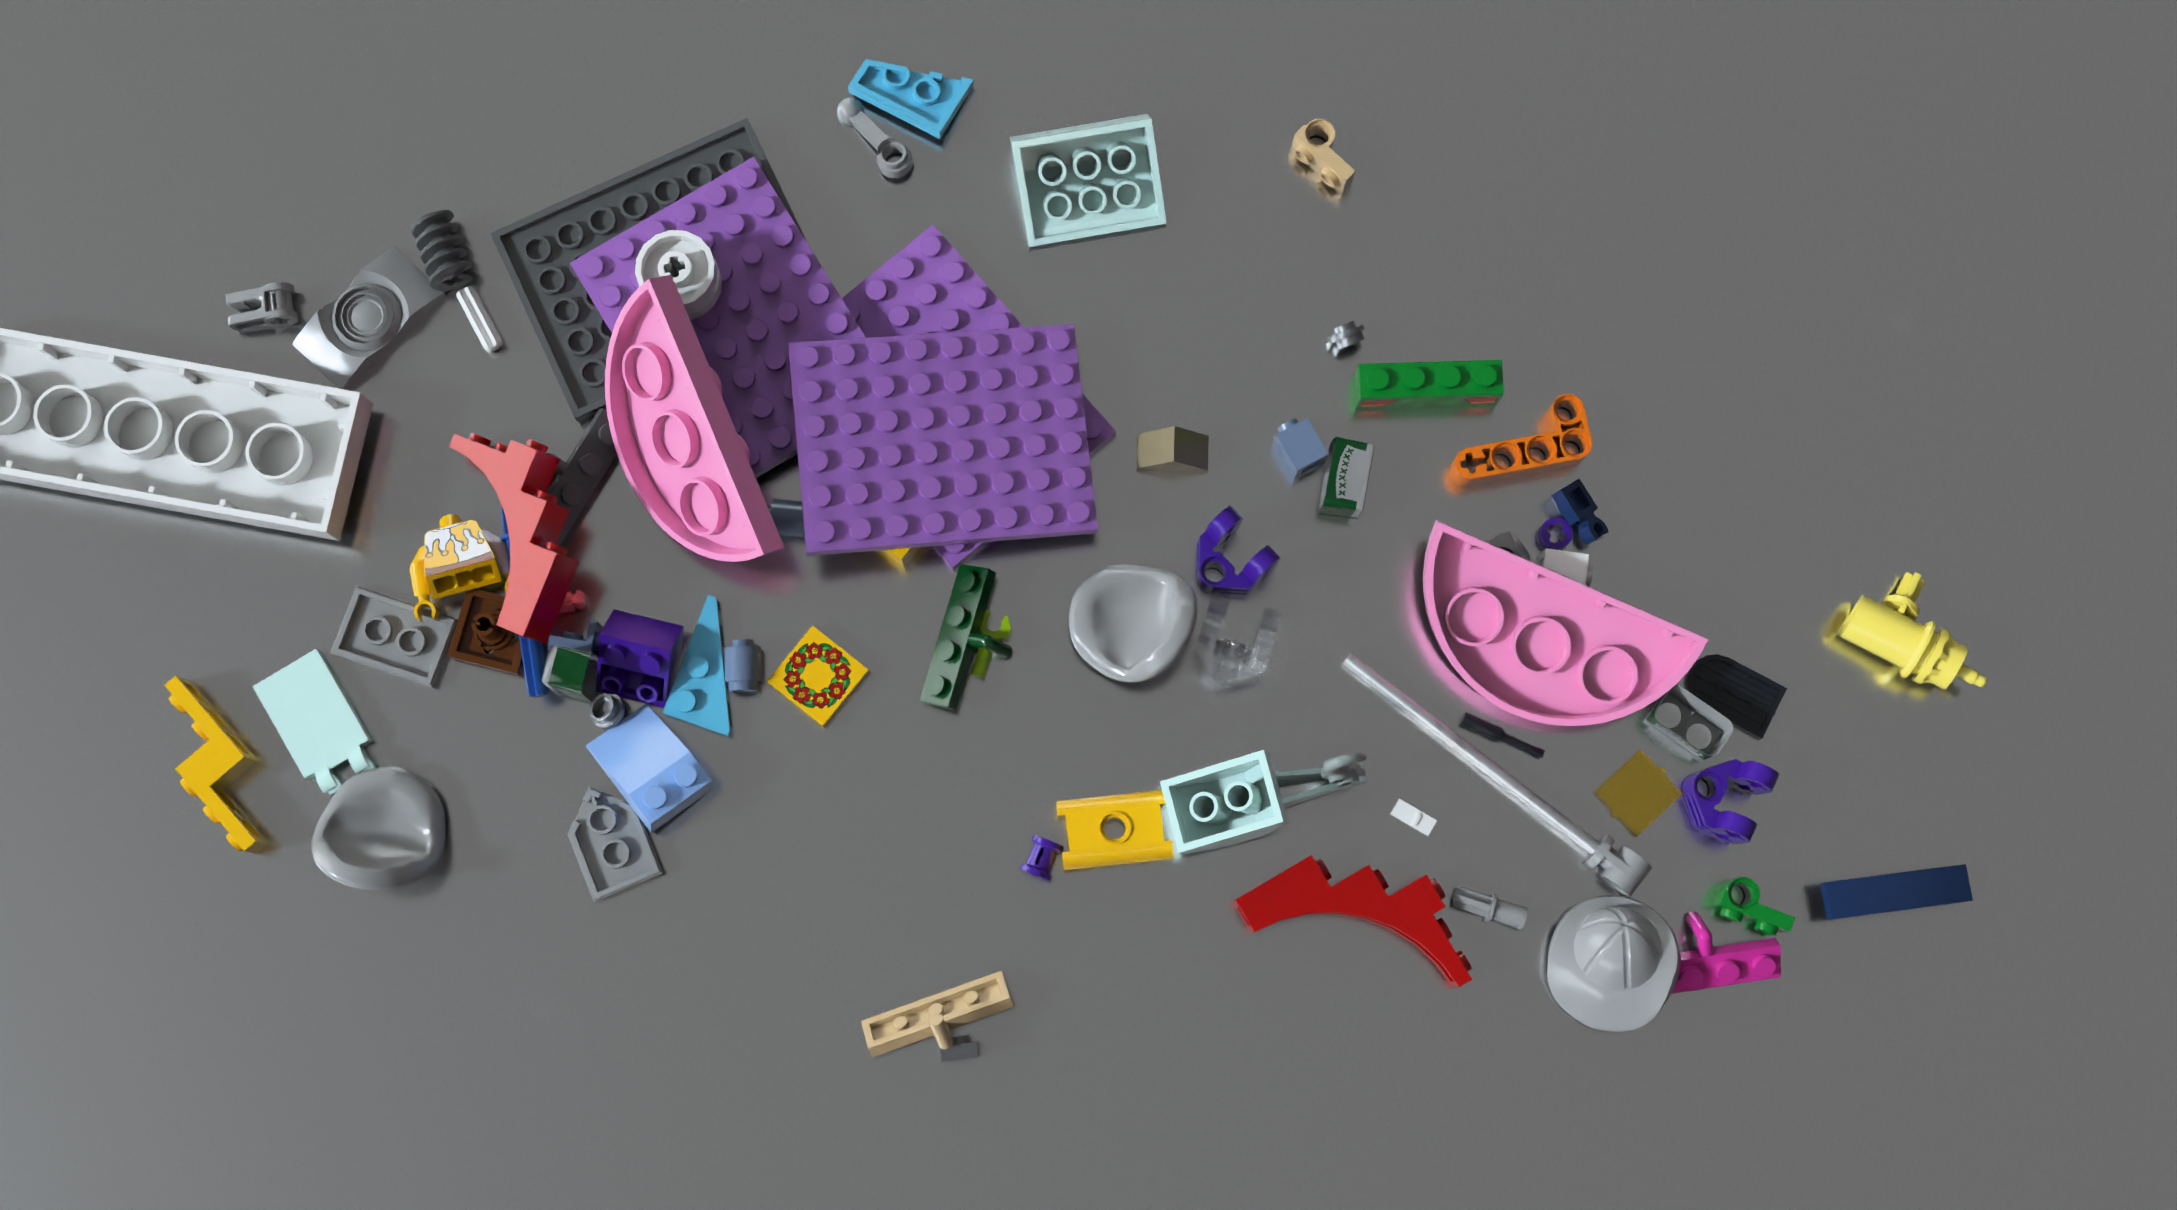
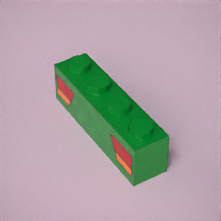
(1428, 384)

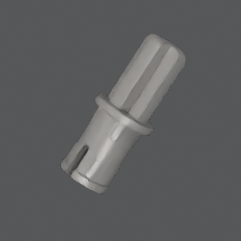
(1490, 907)

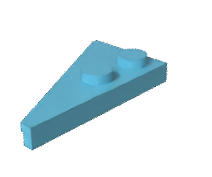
(700, 686)

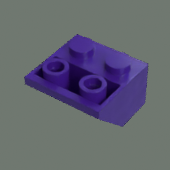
(638, 657)

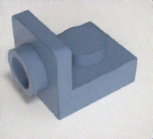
(576, 641)

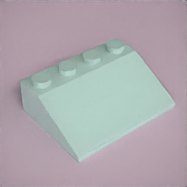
(1088, 180)

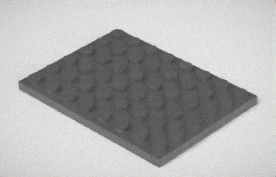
(543, 245)

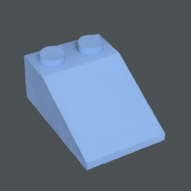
(650, 767)

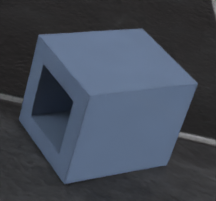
(1300, 446)

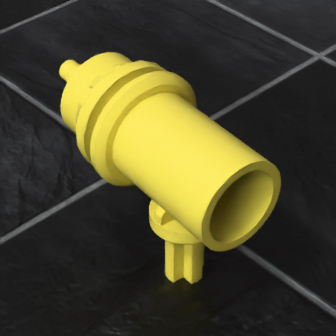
(1916, 648)

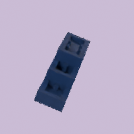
(1896, 891)

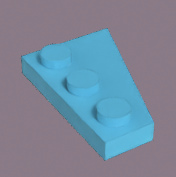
(914, 97)

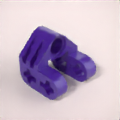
(1253, 573)
(1727, 825)

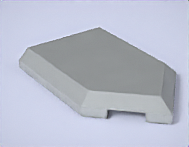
(611, 845)

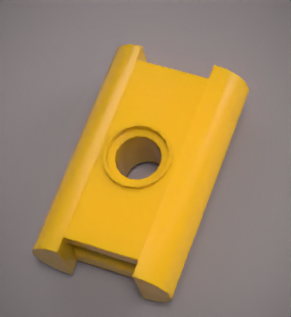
(1093, 848)

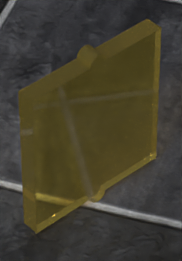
(1638, 793)

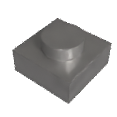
(960, 1049)

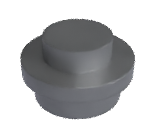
(1347, 334)
(607, 710)

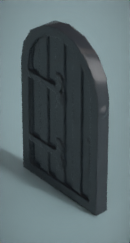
(1735, 692)

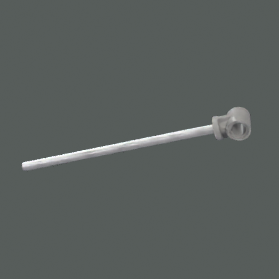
(1622, 869)

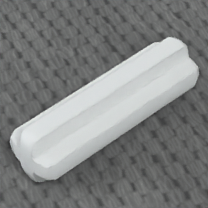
(479, 319)

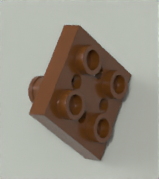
(478, 629)

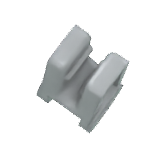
(274, 305)

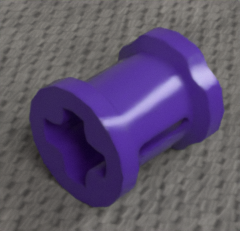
(1042, 858)

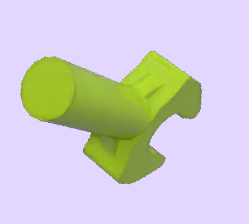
(983, 656)

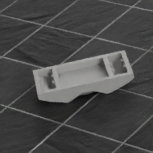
(367, 318)

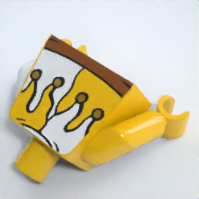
(456, 561)

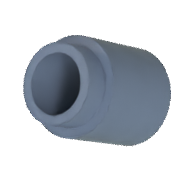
(787, 517)
(743, 665)

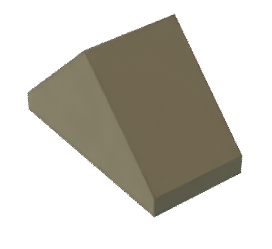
(1172, 450)

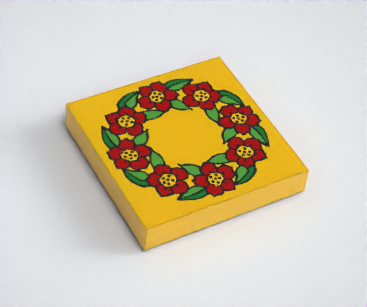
(818, 676)

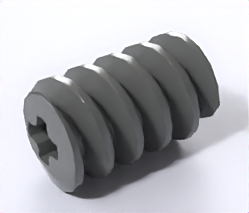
(440, 251)

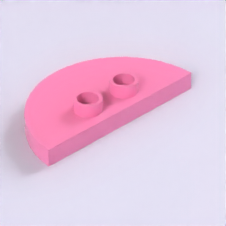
(679, 434)
(1546, 640)

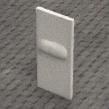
(1413, 817)

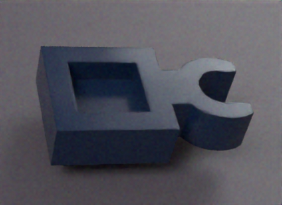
(1579, 508)

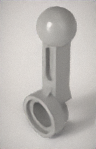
(852, 113)

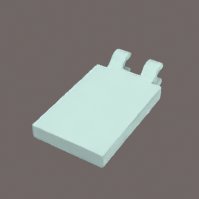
(315, 719)

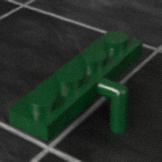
(960, 636)

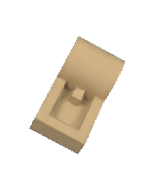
(1331, 166)

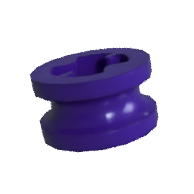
(1565, 532)

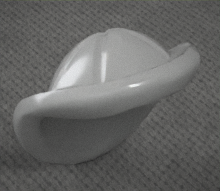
(1132, 620)
(380, 830)
(1613, 963)

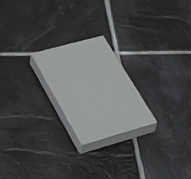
(391, 639)

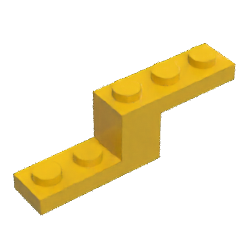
(214, 766)

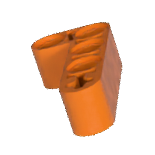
(1519, 449)

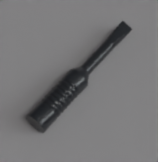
(1496, 733)

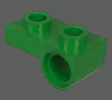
(1767, 919)

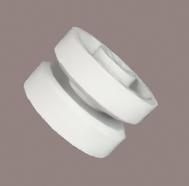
(690, 258)

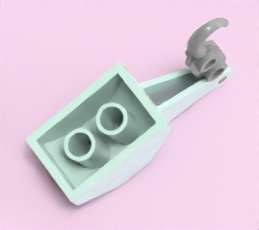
(1243, 798)

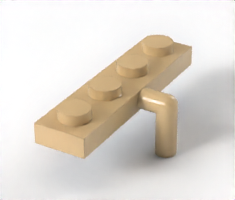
(937, 1015)

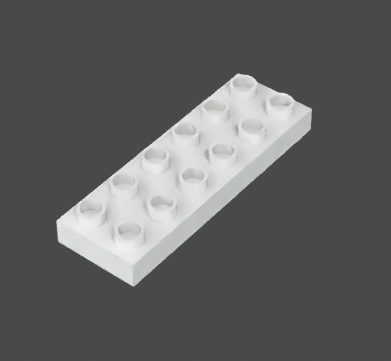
(178, 434)

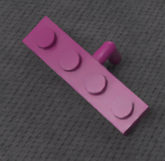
(1725, 964)

